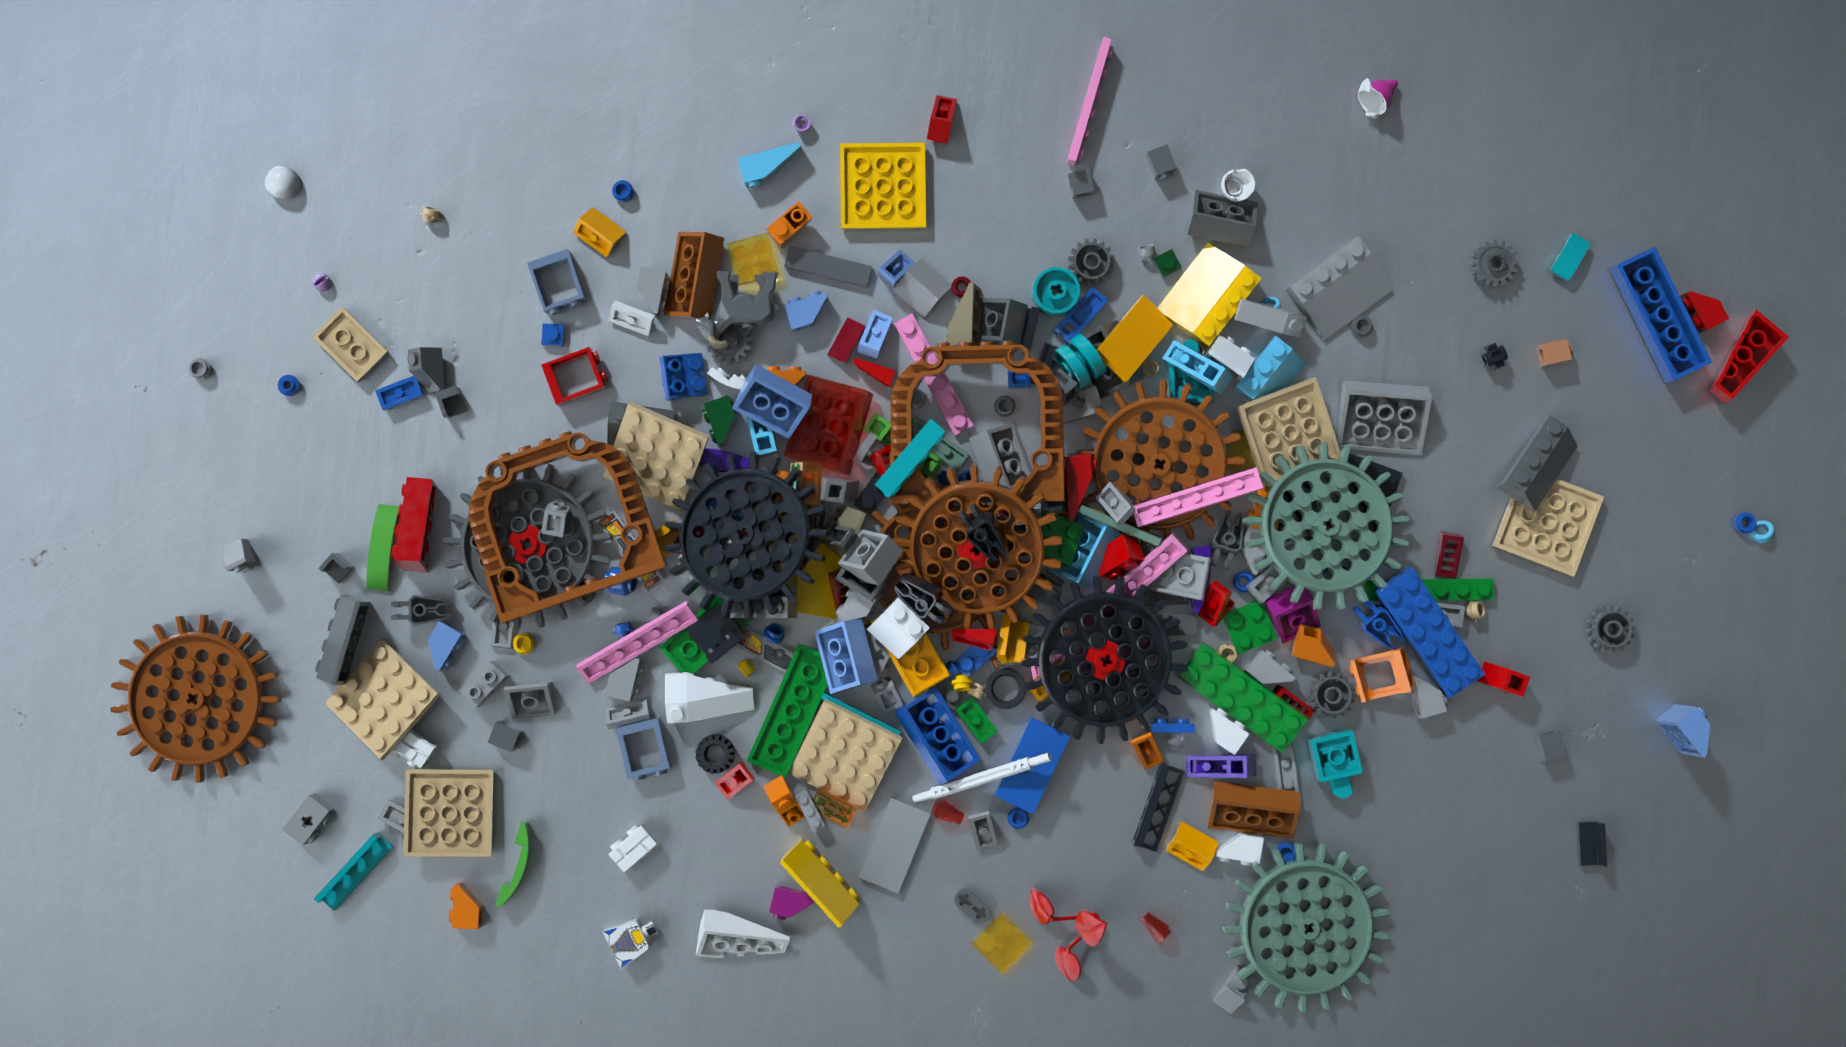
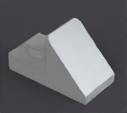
(1116, 503)
(982, 830)
(1233, 992)

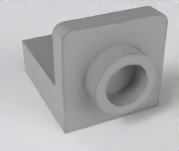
(865, 451)
(555, 519)
(886, 695)

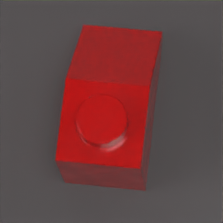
(941, 119)

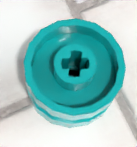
(1058, 279)
(1080, 360)

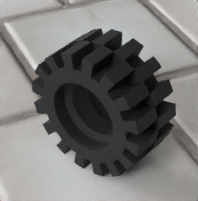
(724, 744)

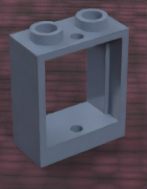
(551, 261)
(659, 769)

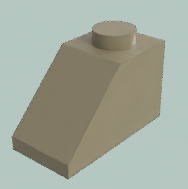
(850, 518)

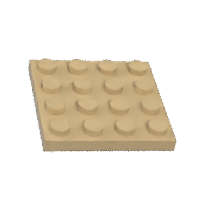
(1284, 422)
(660, 453)
(1555, 531)
(382, 699)
(845, 754)
(448, 813)

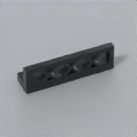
(1150, 807)

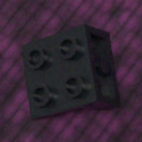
(715, 634)

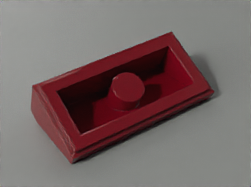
(846, 340)

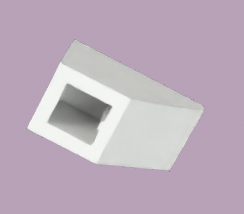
(1226, 733)
(1241, 847)

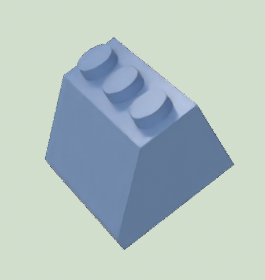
(772, 401)
(846, 655)
(1686, 729)

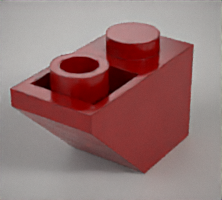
(1704, 310)
(1121, 556)
(1504, 679)

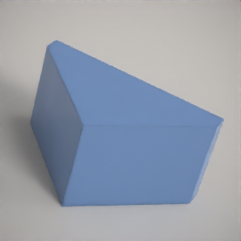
(895, 268)

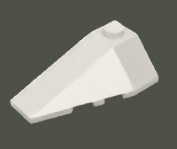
(697, 698)
(728, 934)

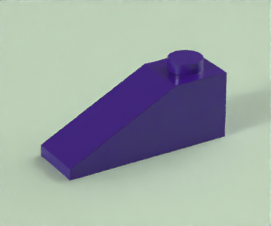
(1221, 766)

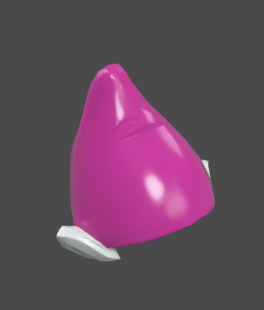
(1376, 96)

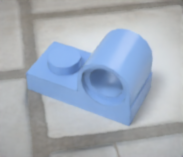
(874, 334)

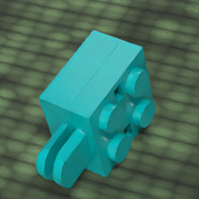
(1178, 379)
(1334, 761)

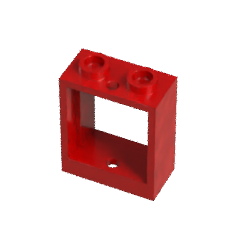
(553, 382)

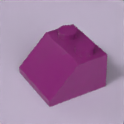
(1288, 615)

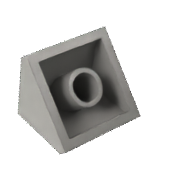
(922, 287)
(530, 700)

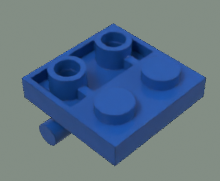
(683, 376)

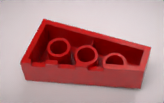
(1749, 352)
(414, 524)

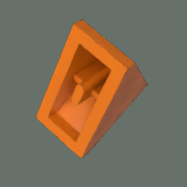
(1147, 750)

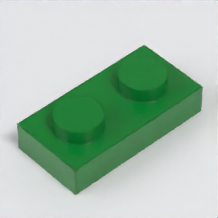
(976, 720)

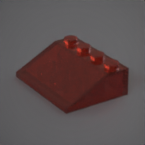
(831, 425)

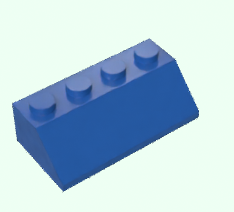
(937, 736)

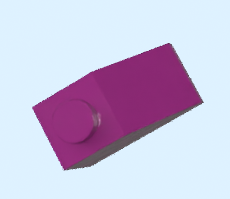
(788, 902)

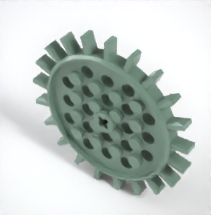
(1340, 476)
(1346, 960)

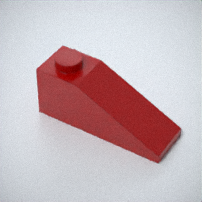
(1079, 473)

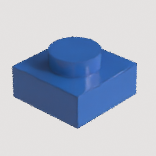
(553, 334)
(1018, 380)

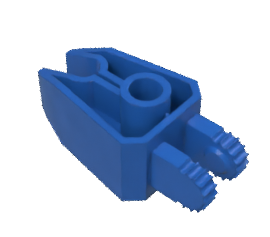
(1376, 621)

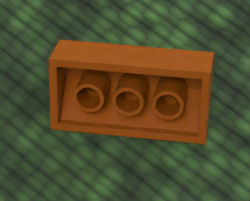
(694, 275)
(1254, 810)

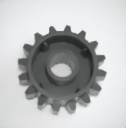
(1095, 251)
(1505, 262)
(737, 349)
(1599, 628)
(1342, 690)

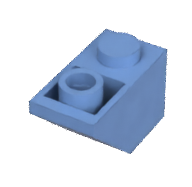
(806, 311)
(443, 643)

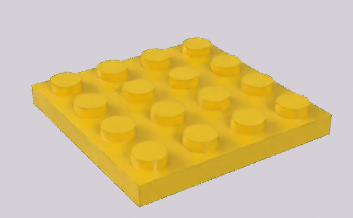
(883, 185)

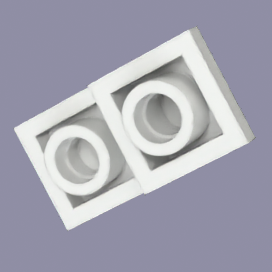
(721, 376)

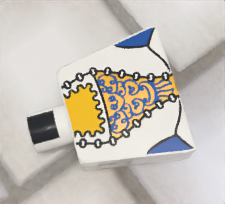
(629, 940)

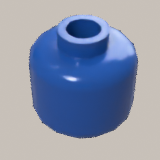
(624, 588)

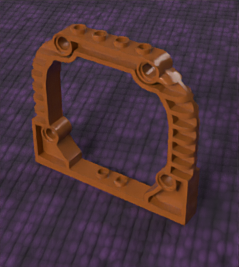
(1044, 479)
(515, 598)

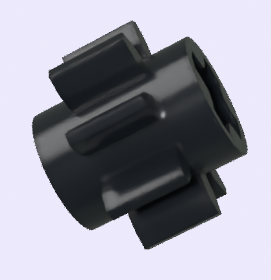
(1494, 356)

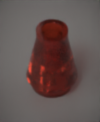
(945, 811)
(1155, 927)

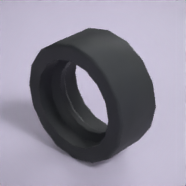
(1005, 704)

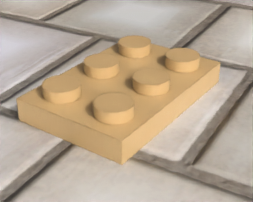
(350, 344)

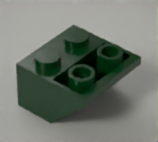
(722, 419)

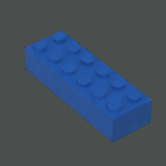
(1660, 315)
(1429, 632)

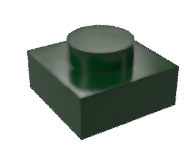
(1167, 263)

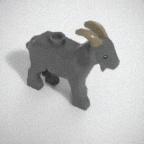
(740, 309)

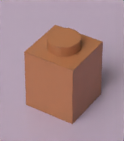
(1554, 352)

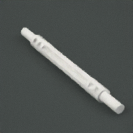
(981, 778)

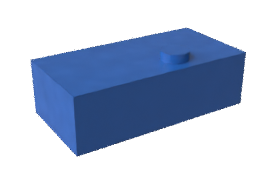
(1028, 787)

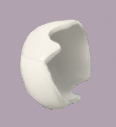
(282, 182)
(1238, 185)

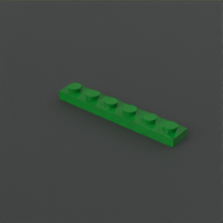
(1449, 589)

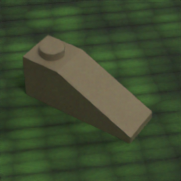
(966, 319)

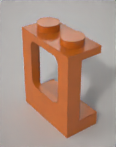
(1401, 669)

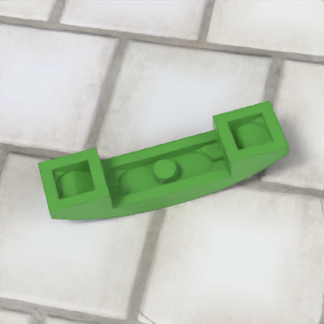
(882, 429)
(381, 547)
(524, 839)

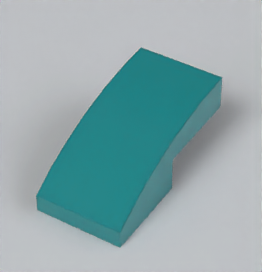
(1570, 257)

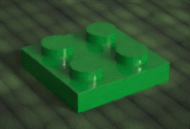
(1070, 535)
(1249, 627)

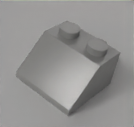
(871, 556)

